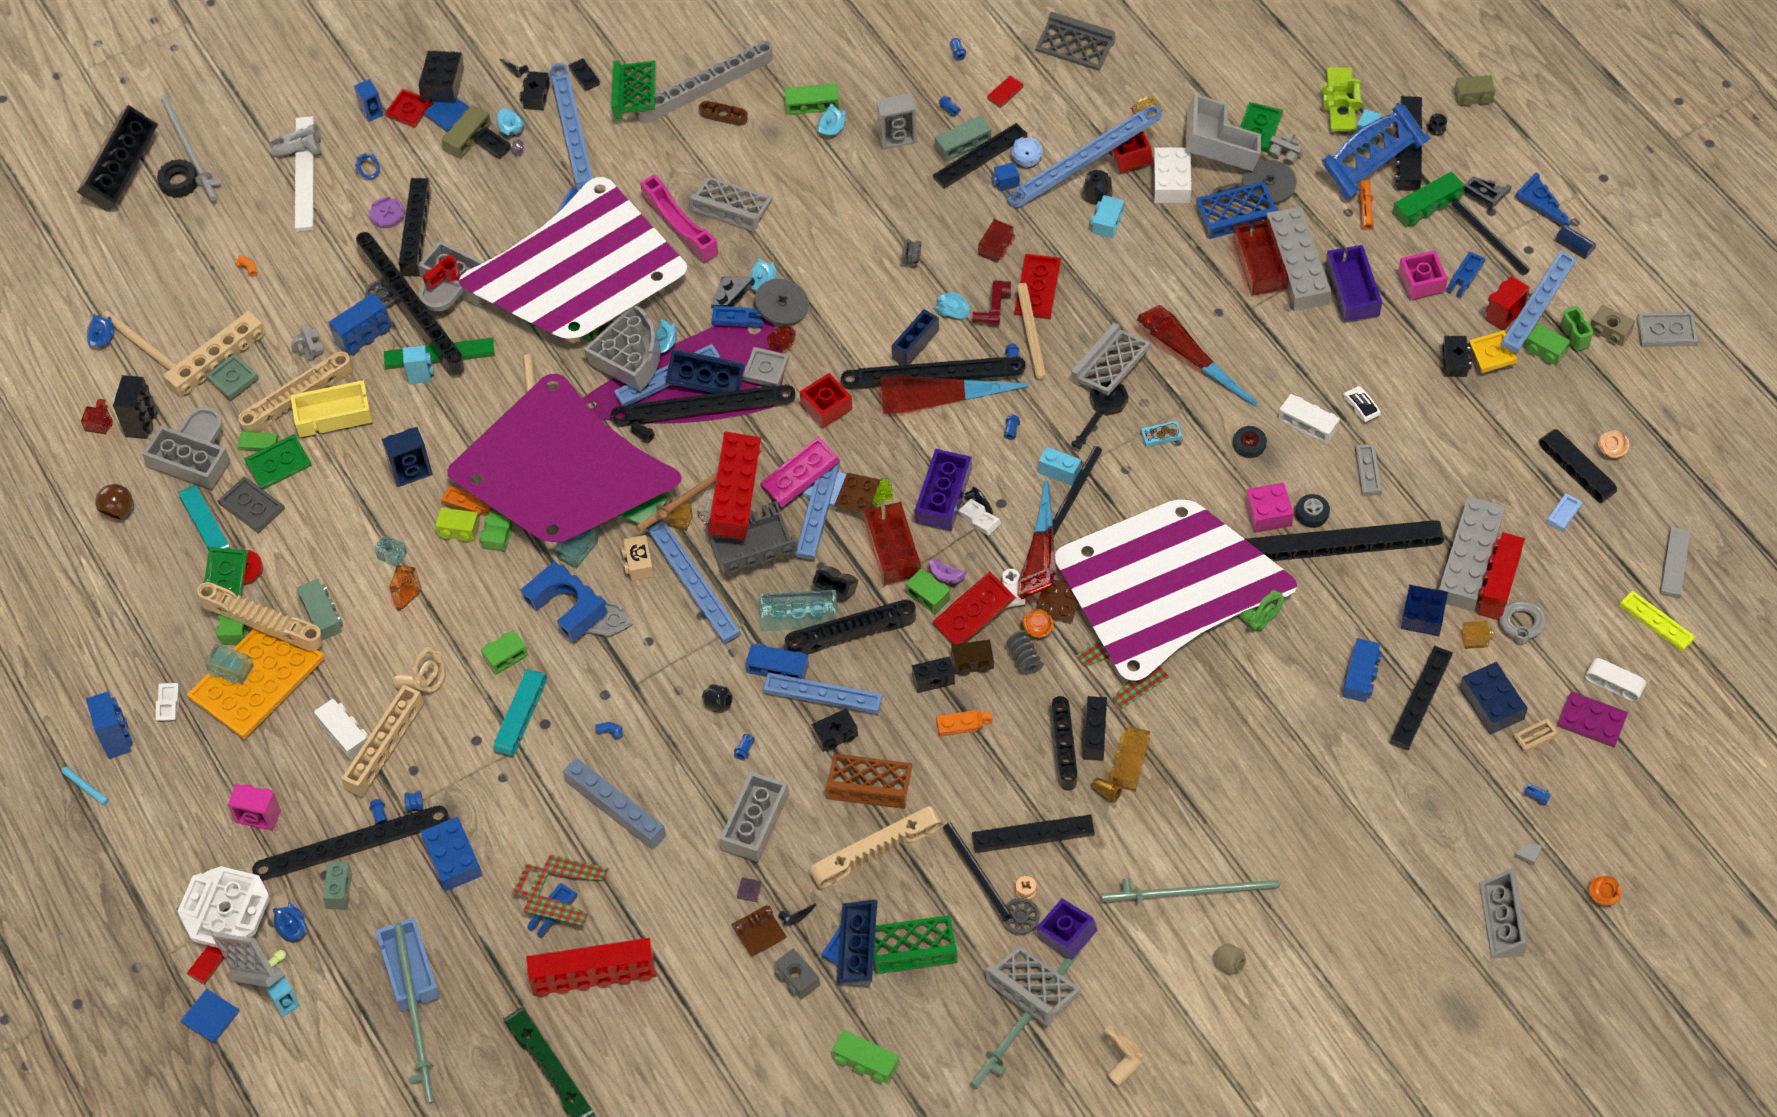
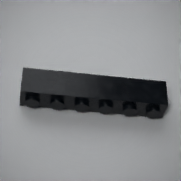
(1410, 159)

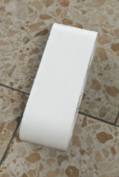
(1615, 679)

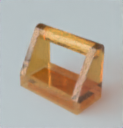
(407, 581)

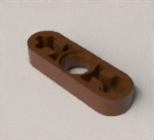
(731, 118)

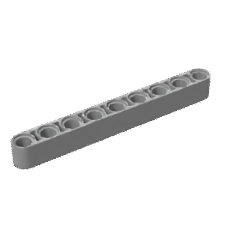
(708, 80)

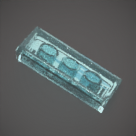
(796, 609)

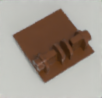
(857, 493)
(1058, 601)
(759, 930)

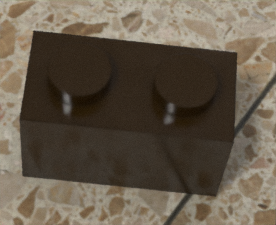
(972, 657)

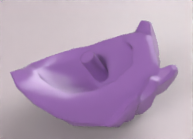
(946, 573)

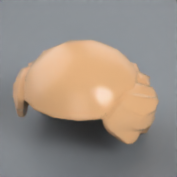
(1613, 444)

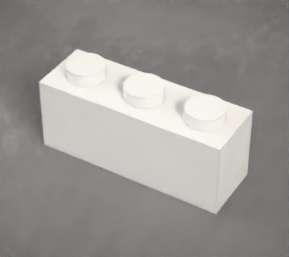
(1309, 419)
(341, 728)

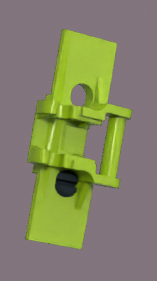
(1336, 99)

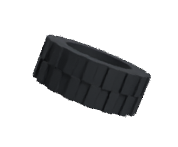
(175, 167)

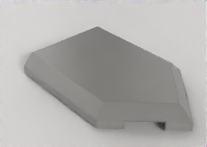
(612, 622)

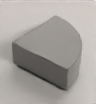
(1529, 853)

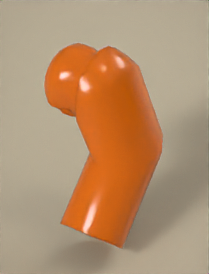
(247, 262)

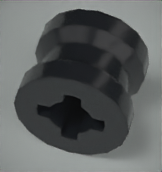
(1437, 124)

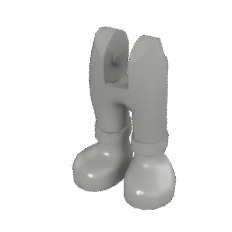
(297, 140)

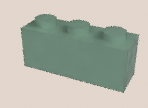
(962, 138)
(320, 608)

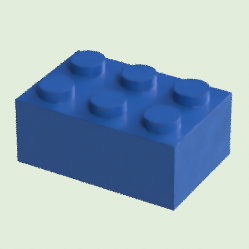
(360, 324)
(110, 724)
(451, 853)

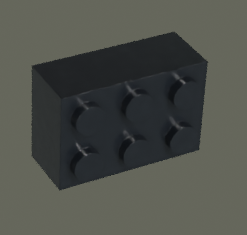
(441, 76)
(134, 407)

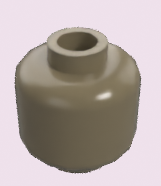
(1230, 958)

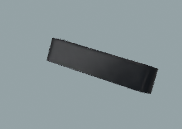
(1578, 465)
(1066, 751)

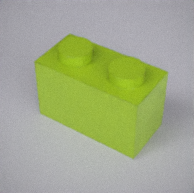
(457, 524)

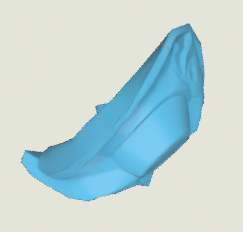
(831, 121)
(509, 122)
(762, 272)
(952, 305)
(666, 335)

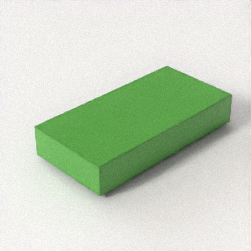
(256, 440)

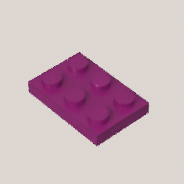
(1592, 719)

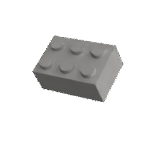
(896, 121)

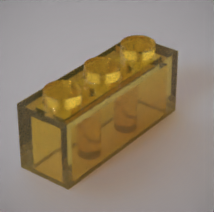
(1130, 757)

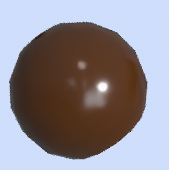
(114, 501)

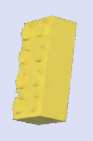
(331, 408)

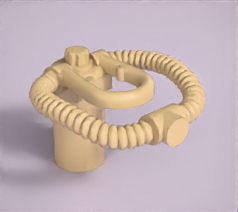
(417, 680)
(1132, 1060)

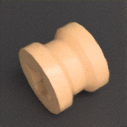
(1027, 892)

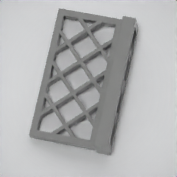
(726, 211)
(1098, 354)
(247, 960)
(1021, 993)

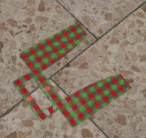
(1132, 689)
(549, 907)

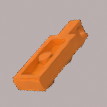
(464, 501)
(962, 722)

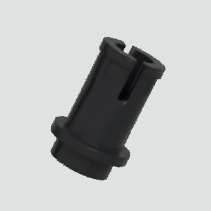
(645, 433)

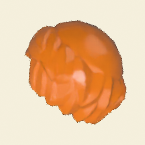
(1037, 623)
(1605, 890)

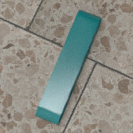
(202, 518)
(520, 712)

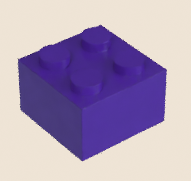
(1067, 929)

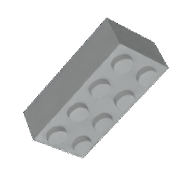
(754, 816)

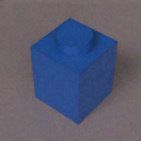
(1006, 176)

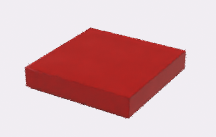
(407, 108)

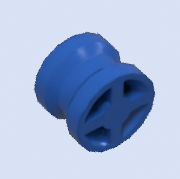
(413, 801)

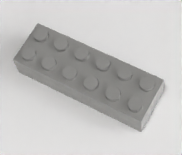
(1306, 279)
(1471, 552)

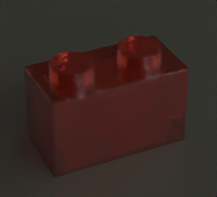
(996, 240)

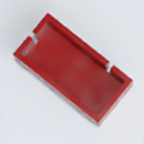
(1500, 575)

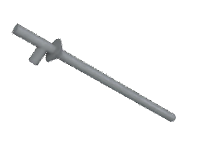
(203, 178)

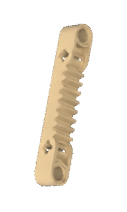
(335, 368)
(263, 619)
(830, 869)

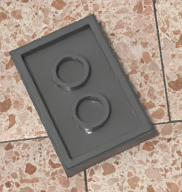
(251, 504)

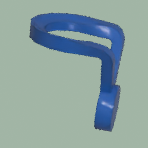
(363, 156)

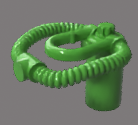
(1257, 619)

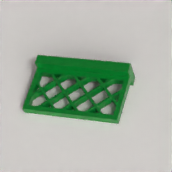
(620, 88)
(915, 957)

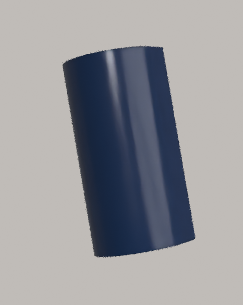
(1575, 242)

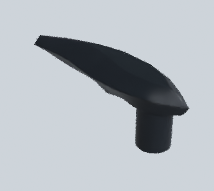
(515, 69)
(975, 492)
(797, 916)

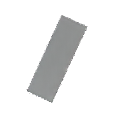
(1368, 470)

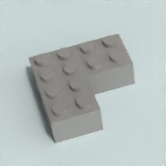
(1215, 139)

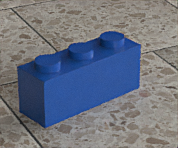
(779, 661)
(1362, 670)

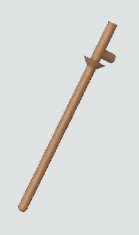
(663, 511)

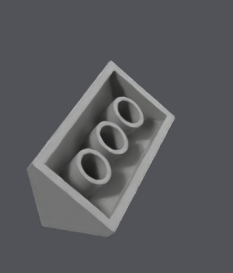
(1504, 915)

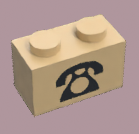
(638, 558)

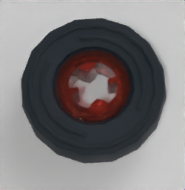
(1249, 433)

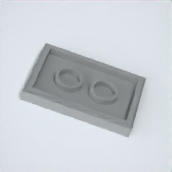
(1667, 329)

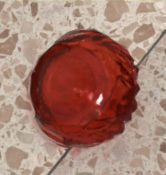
(782, 337)

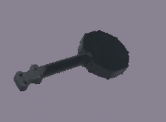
(1103, 404)

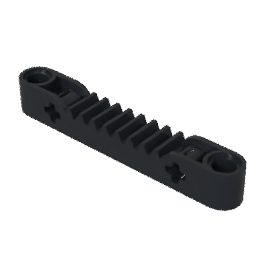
(851, 627)

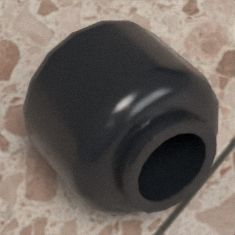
(717, 697)

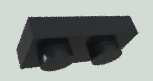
(584, 74)
(492, 142)

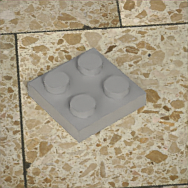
(765, 367)

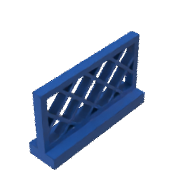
(1225, 224)

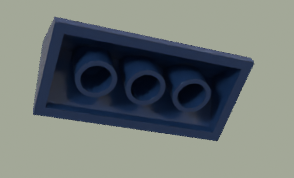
(703, 372)
(857, 943)

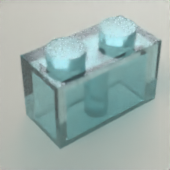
(576, 548)
(228, 664)

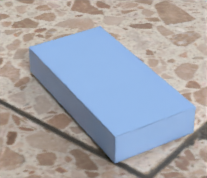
(1564, 512)

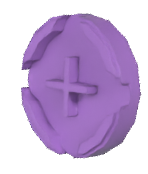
(387, 212)

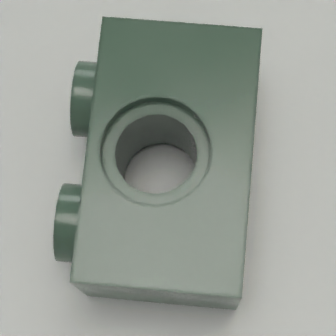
(337, 885)

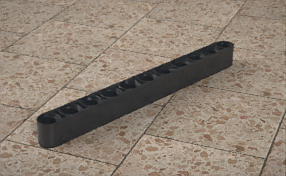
(410, 303)
(1350, 540)

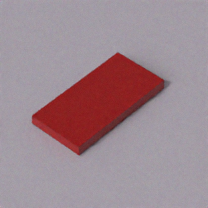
(1041, 278)
(974, 609)

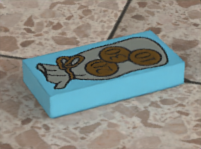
(1161, 433)

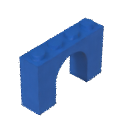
(556, 581)

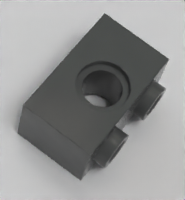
(794, 963)

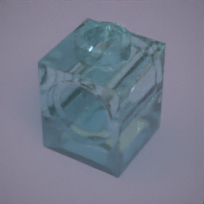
(392, 557)

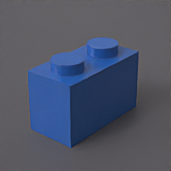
(369, 100)

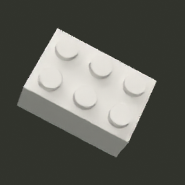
(1172, 175)

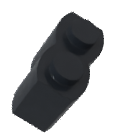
(832, 579)

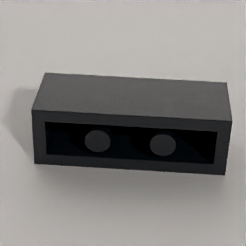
(1095, 728)

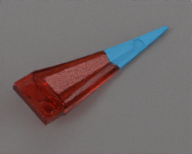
(1169, 331)
(914, 393)
(1040, 562)

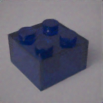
(1424, 610)

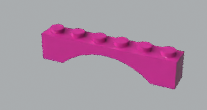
(697, 238)

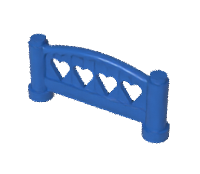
(1408, 133)

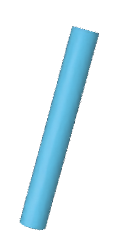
(85, 786)

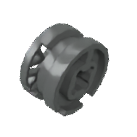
(911, 252)

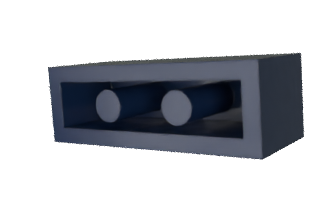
(915, 337)

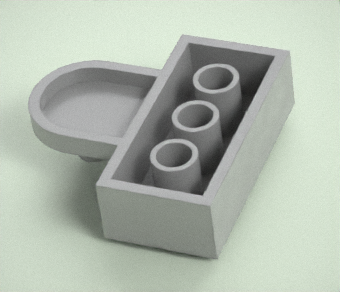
(446, 292)
(190, 449)

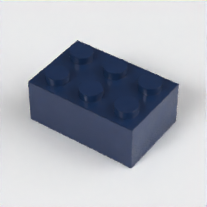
(407, 456)
(1493, 698)

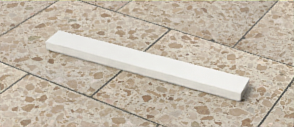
(304, 183)

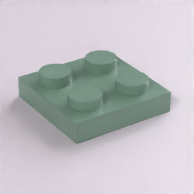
(232, 376)

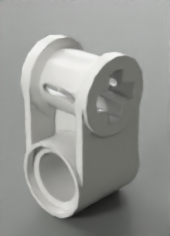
(1012, 586)

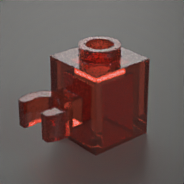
(97, 418)

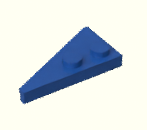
(1538, 197)

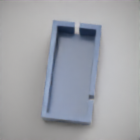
(421, 971)

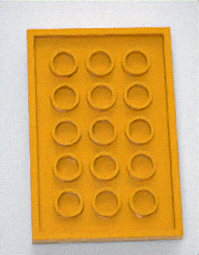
(275, 674)

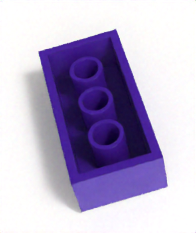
(943, 489)

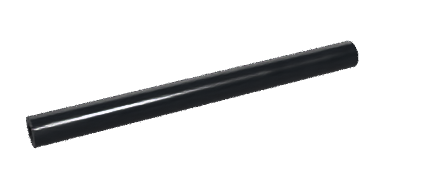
(1490, 236)
(1075, 489)
(977, 871)

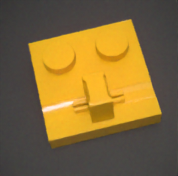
(1490, 353)

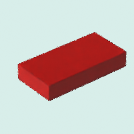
(1005, 91)
(206, 964)

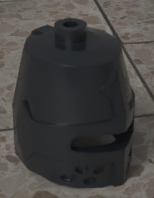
(1096, 185)

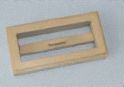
(1522, 742)

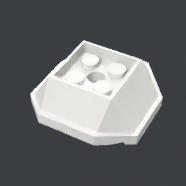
(212, 894)

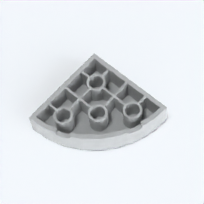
(627, 349)

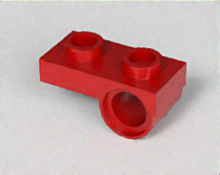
(444, 270)

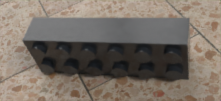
(117, 158)

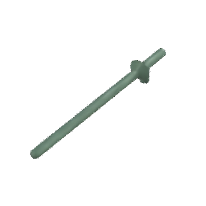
(1139, 894)
(995, 1057)
(423, 1064)

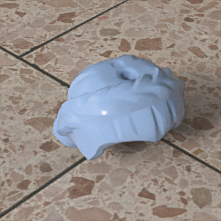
(1028, 145)

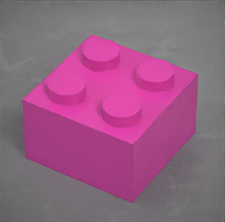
(1422, 274)
(1269, 507)
(254, 806)

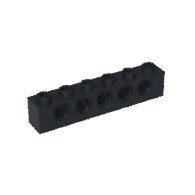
(415, 226)

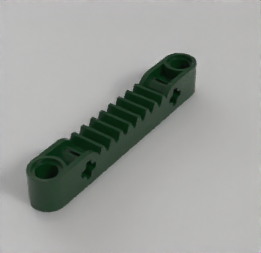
(521, 1027)

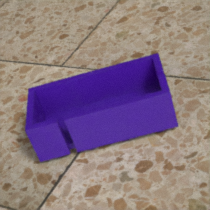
(1353, 283)

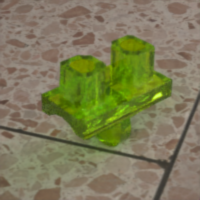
(883, 492)

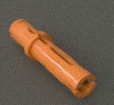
(1366, 199)

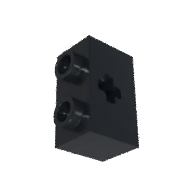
(535, 90)
(1455, 356)
(933, 674)
(834, 730)

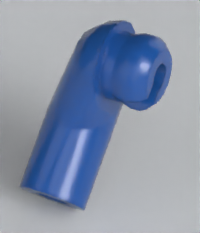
(610, 727)

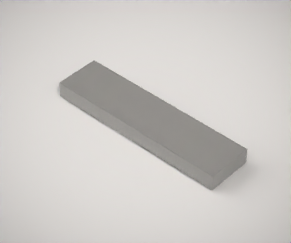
(1675, 562)

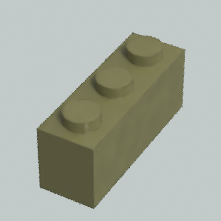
(461, 136)

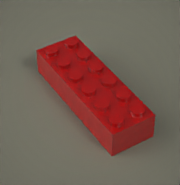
(734, 485)
(591, 967)

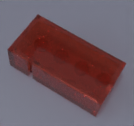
(1260, 257)
(892, 543)

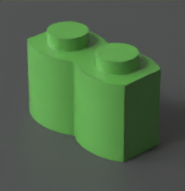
(1576, 328)
(496, 531)

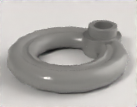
(1526, 633)

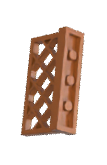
(867, 792)

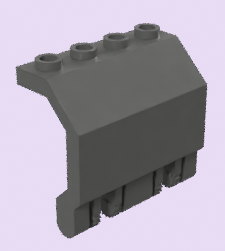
(764, 541)

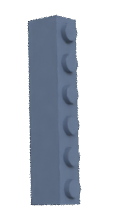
(614, 803)

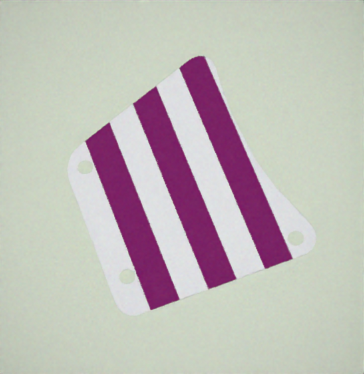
(579, 265)
(1140, 588)

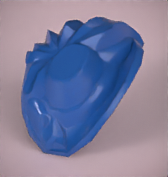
(99, 331)
(289, 922)

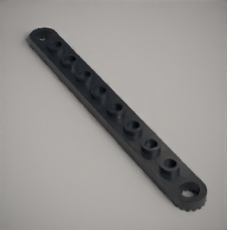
(945, 370)
(703, 404)
(349, 843)

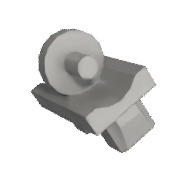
(1286, 144)
(305, 343)

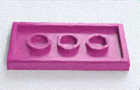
(800, 471)

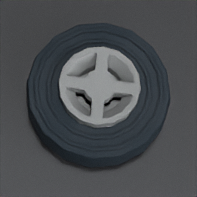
(1318, 506)

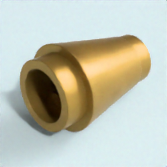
(1107, 788)

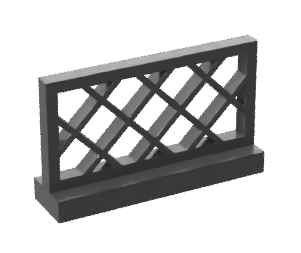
(1080, 28)

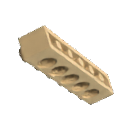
(229, 341)
(382, 741)

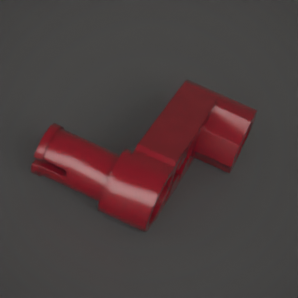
(999, 290)

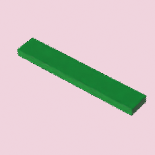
(469, 350)

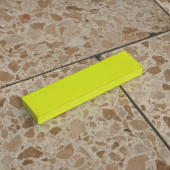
(1657, 621)

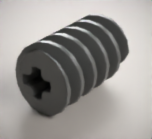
(1024, 652)

